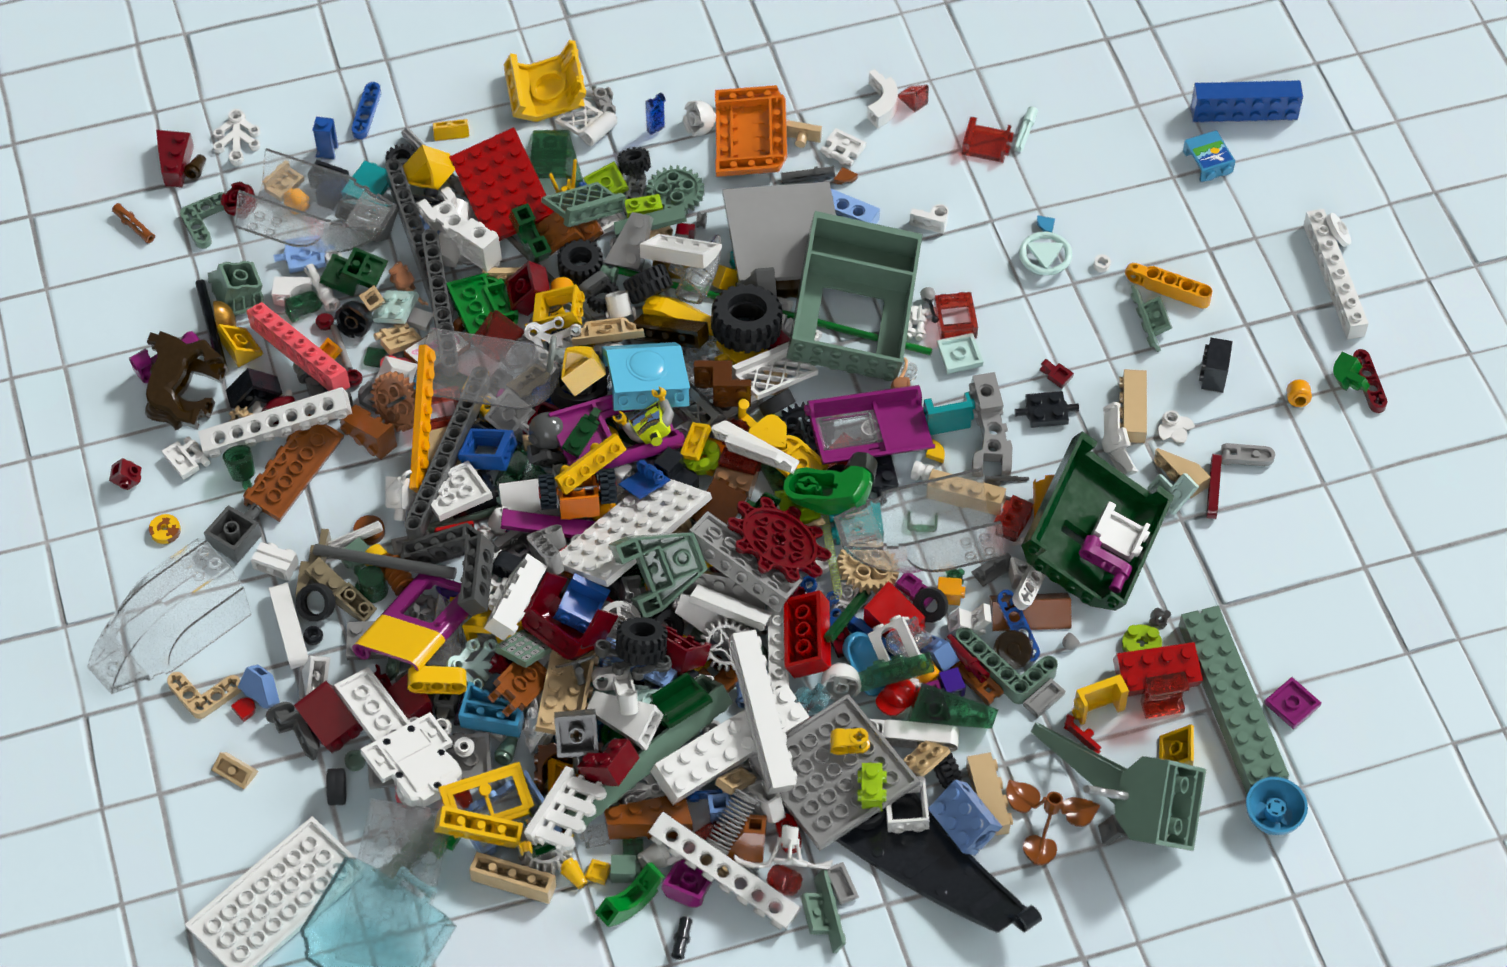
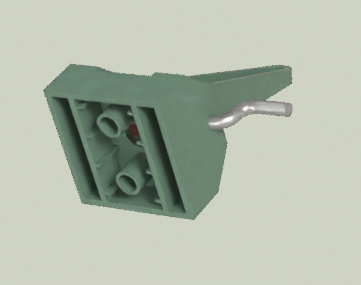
(1152, 799)

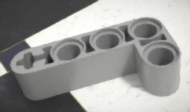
(545, 547)

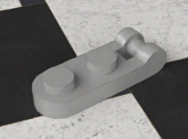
(1247, 454)

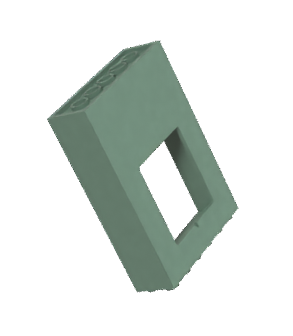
(864, 262)

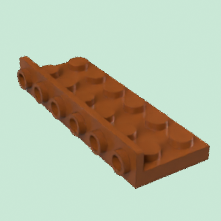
(292, 469)

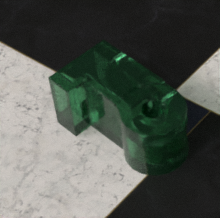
(301, 305)

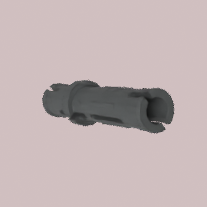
(809, 174)

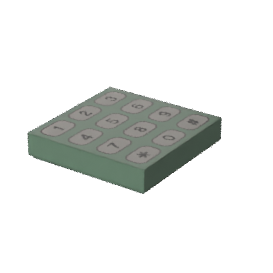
(523, 649)

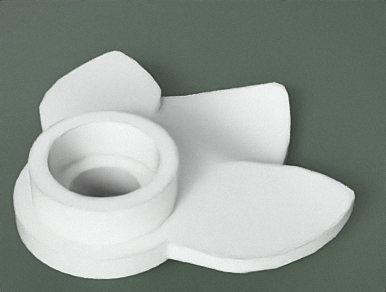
(1175, 429)

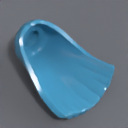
(860, 655)

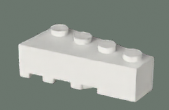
(515, 597)

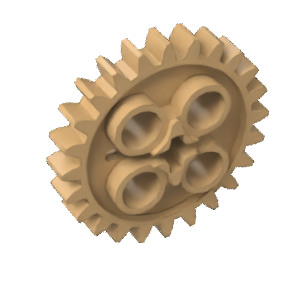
(861, 575)

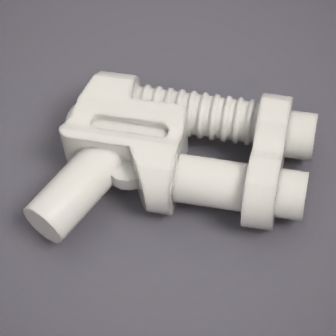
(918, 318)

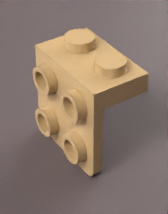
(926, 757)

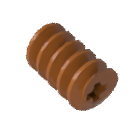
(397, 578)

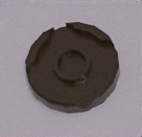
(1014, 648)

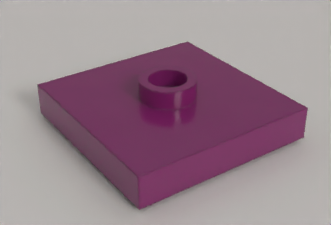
(1292, 703)

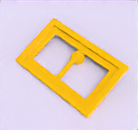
(482, 780)

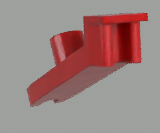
(1083, 736)

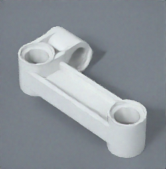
(622, 685)

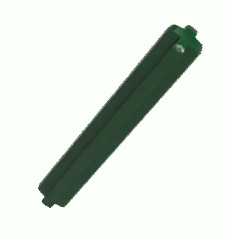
(846, 616)

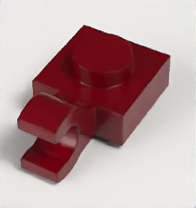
(1057, 374)

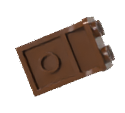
(545, 753)

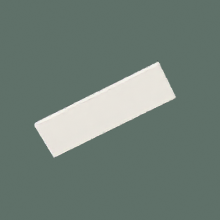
(449, 249)

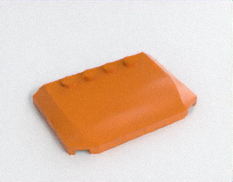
(750, 130)

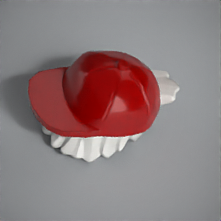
(897, 698)

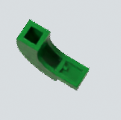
(634, 898)

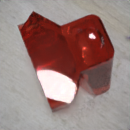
(500, 326)

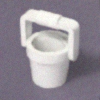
(657, 855)

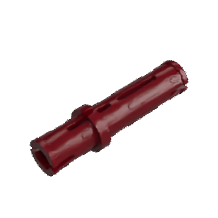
(971, 664)

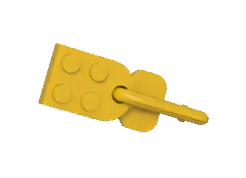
(773, 431)

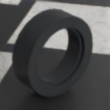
(563, 400)

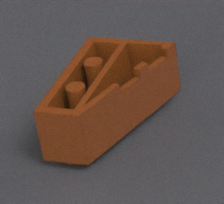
(370, 432)

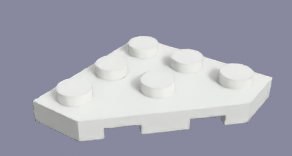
(460, 492)

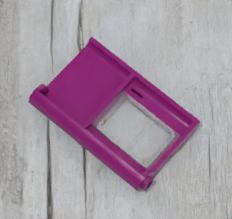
(869, 423)

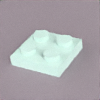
(397, 307)
(960, 353)

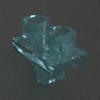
(815, 699)

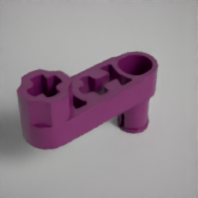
(1094, 554)

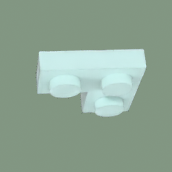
(1182, 490)

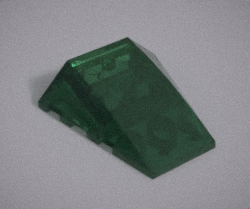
(553, 153)

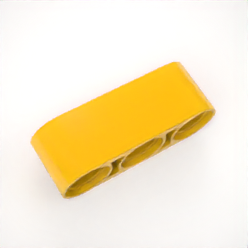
(437, 680)

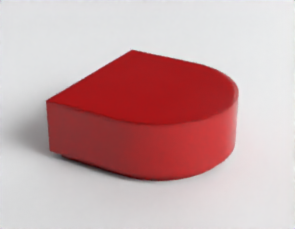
(244, 708)

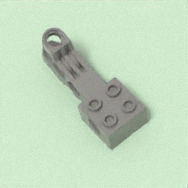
(988, 413)

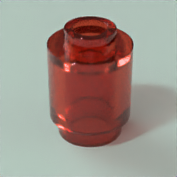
(704, 831)

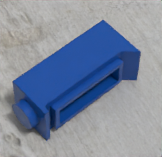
(325, 137)

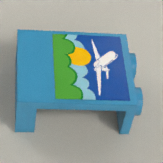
(1210, 155)

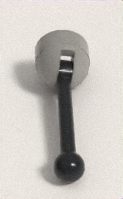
(927, 295)

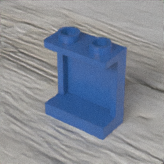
(580, 603)

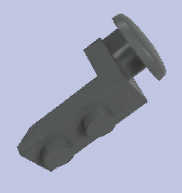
(288, 719)

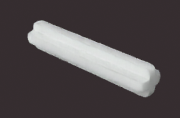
(363, 533)

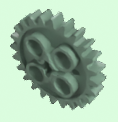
(676, 187)

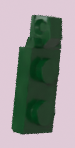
(582, 433)

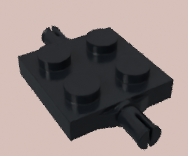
(1046, 409)
(885, 475)

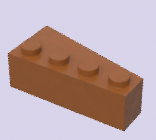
(638, 817)

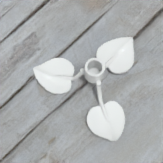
(789, 839)

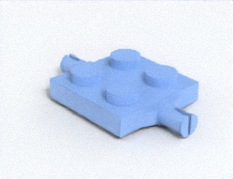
(299, 258)

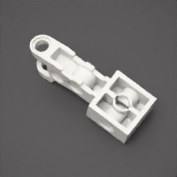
(473, 238)

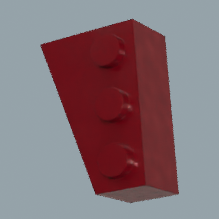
(174, 154)

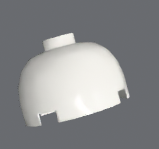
(698, 118)
(841, 680)

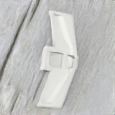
(1116, 440)

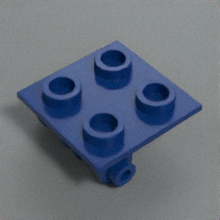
(645, 480)

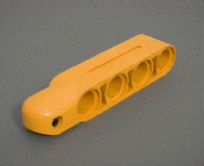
(1170, 284)

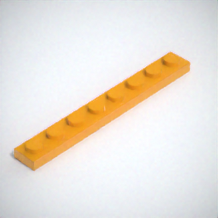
(422, 416)

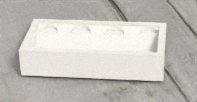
(679, 250)
(524, 497)

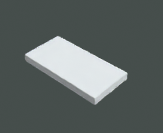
(730, 607)

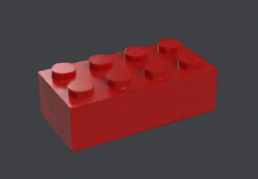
(804, 630)
(1158, 661)

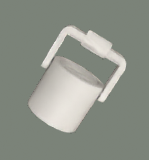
(619, 305)

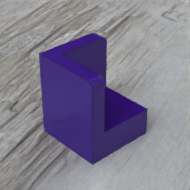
(952, 681)

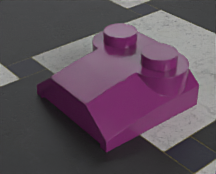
(685, 885)

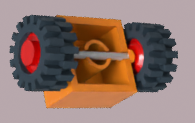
(582, 500)

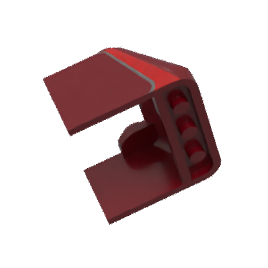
(558, 636)

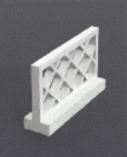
(769, 361)

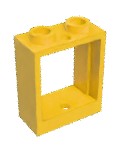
(558, 296)

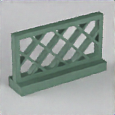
(585, 211)

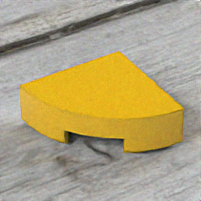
(937, 453)

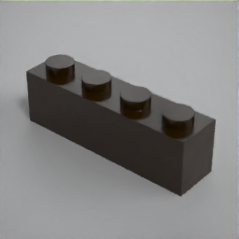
(667, 330)

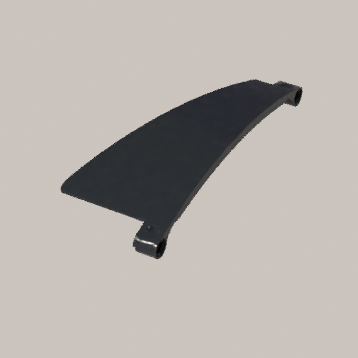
(939, 870)

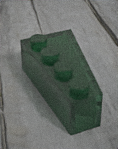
(946, 708)

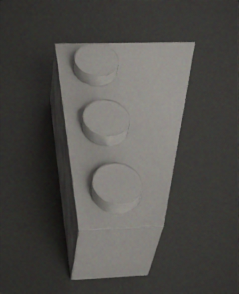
(626, 249)

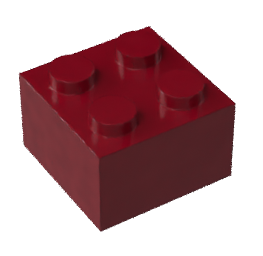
(524, 284)

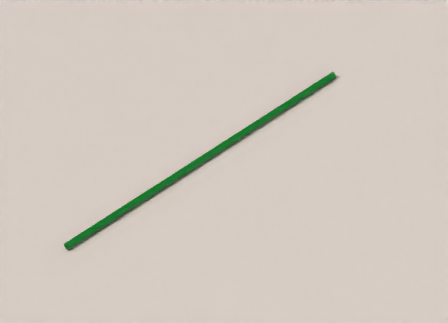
(821, 323)

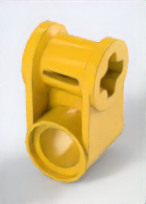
(847, 741)

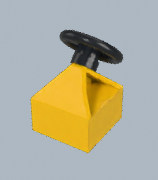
(428, 170)

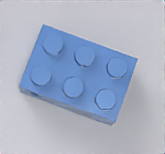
(965, 817)

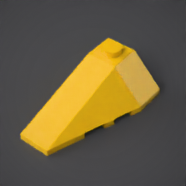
(674, 308)

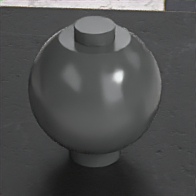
(544, 431)

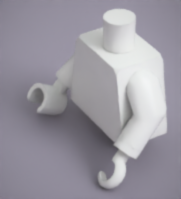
(399, 495)

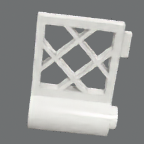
(594, 127)

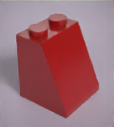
(888, 604)

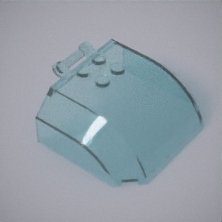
(374, 921)

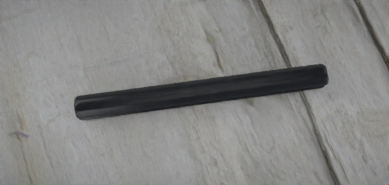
(209, 318)

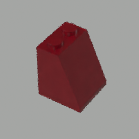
(410, 703)
(328, 717)

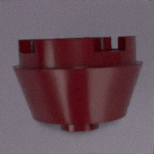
(229, 199)

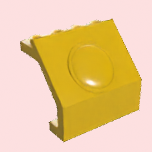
(545, 86)

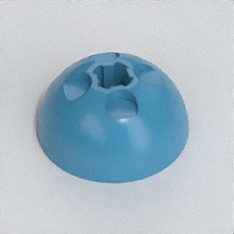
(1276, 805)

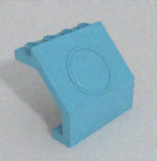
(645, 367)

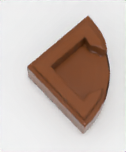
(845, 176)

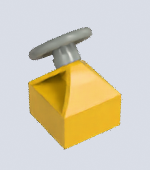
(579, 365)

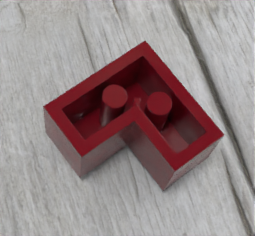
(611, 765)

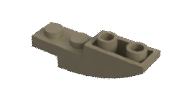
(345, 594)

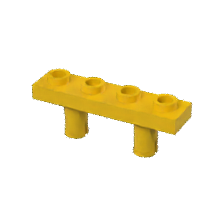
(590, 463)

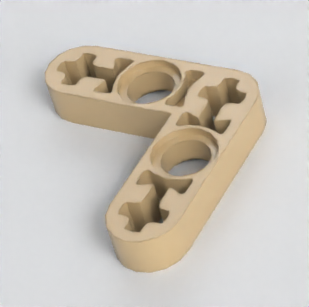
(200, 700)

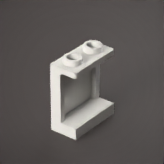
(1120, 533)

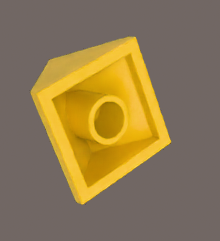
(239, 344)
(1178, 745)

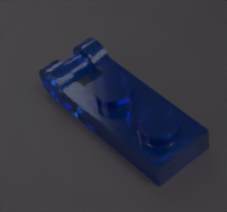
(655, 113)

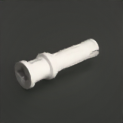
(324, 293)

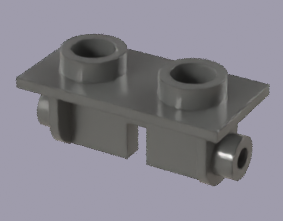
(992, 569)

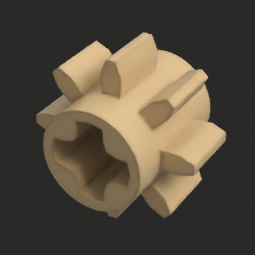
(241, 412)

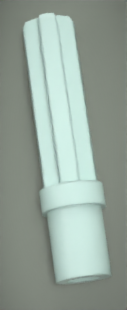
(1027, 123)

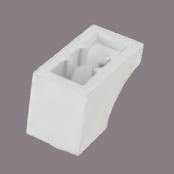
(288, 287)

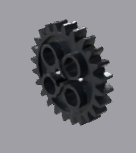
(792, 417)

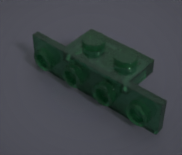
(895, 670)

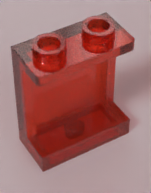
(986, 141)
(1164, 695)

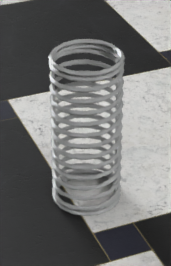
(747, 799)

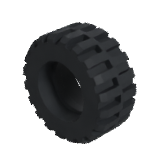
(746, 301)

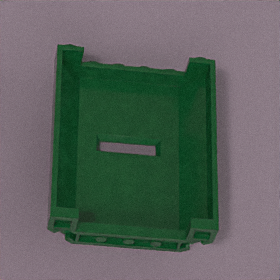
(1076, 500)

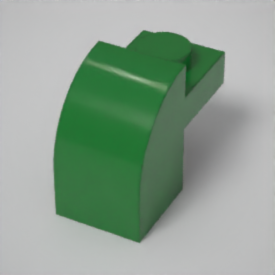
(1346, 373)

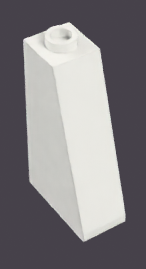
(701, 617)
(637, 727)

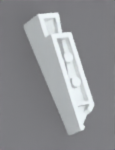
(750, 446)

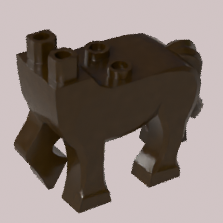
(172, 375)

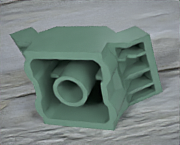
(236, 285)

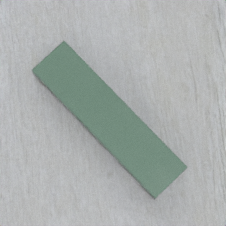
(660, 218)

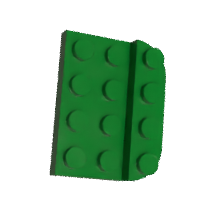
(477, 297)

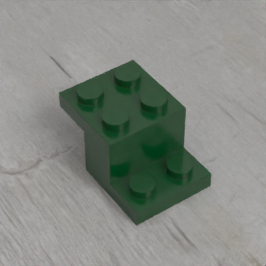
(359, 269)

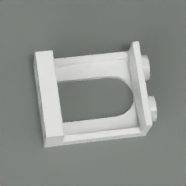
(898, 623)

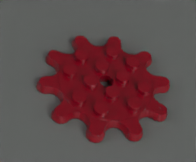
(797, 544)

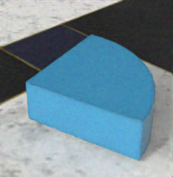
(1045, 223)

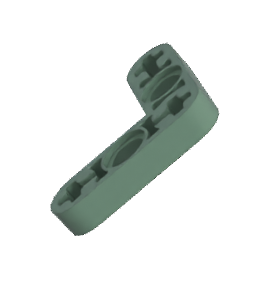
(198, 214)

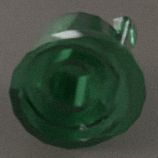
(240, 464)
(371, 583)

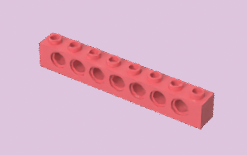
(297, 348)

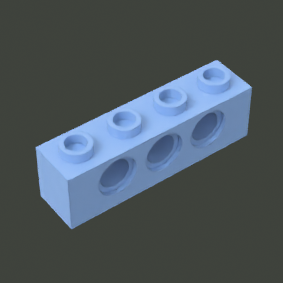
(853, 208)

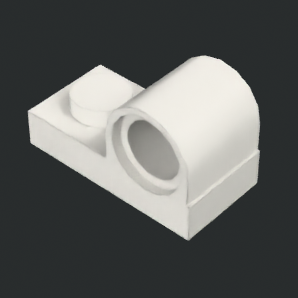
(933, 221)

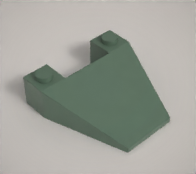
(666, 564)

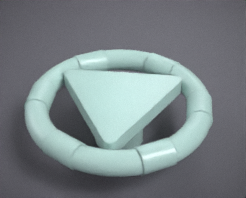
(1045, 253)

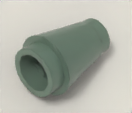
(505, 752)

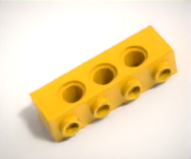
(478, 827)

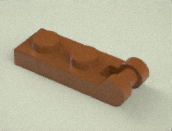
(978, 687)

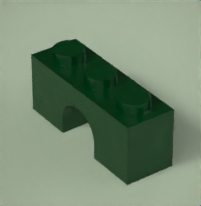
(524, 225)

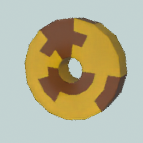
(168, 535)

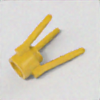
(570, 183)

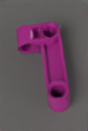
(142, 362)

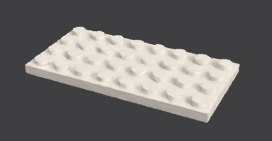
(655, 514)
(270, 899)

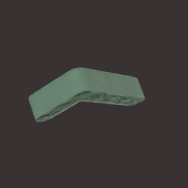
(1003, 669)

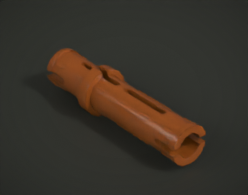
(121, 212)

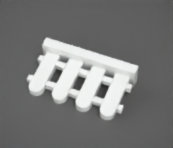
(553, 807)

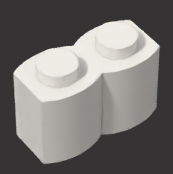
(768, 804)

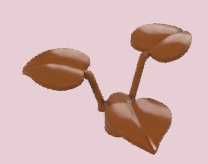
(1077, 810)

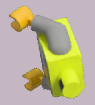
(651, 423)

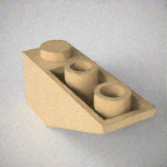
(1176, 466)

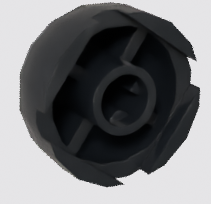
(353, 319)

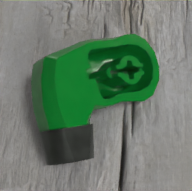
(833, 491)

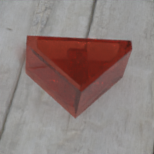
(915, 96)

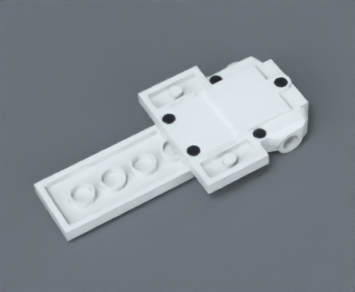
(400, 749)

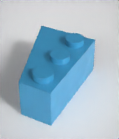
(482, 715)

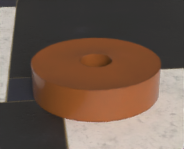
(366, 520)

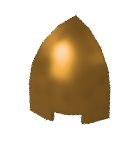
(223, 314)

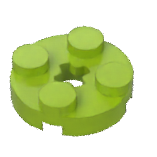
(712, 454)
(1141, 632)

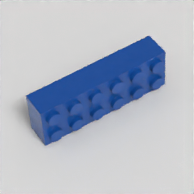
(1246, 101)

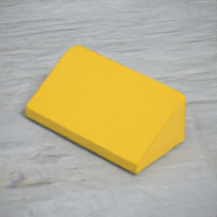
(450, 129)

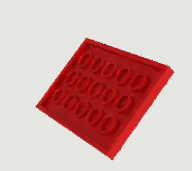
(498, 179)

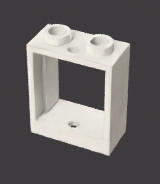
(914, 824)

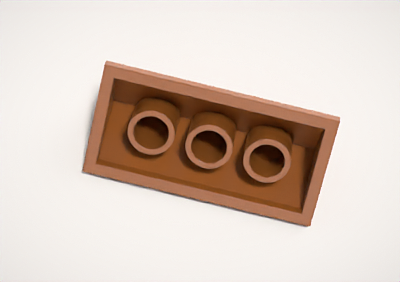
(1045, 612)

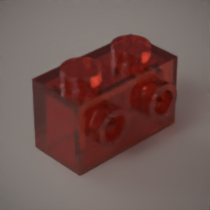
(1014, 517)

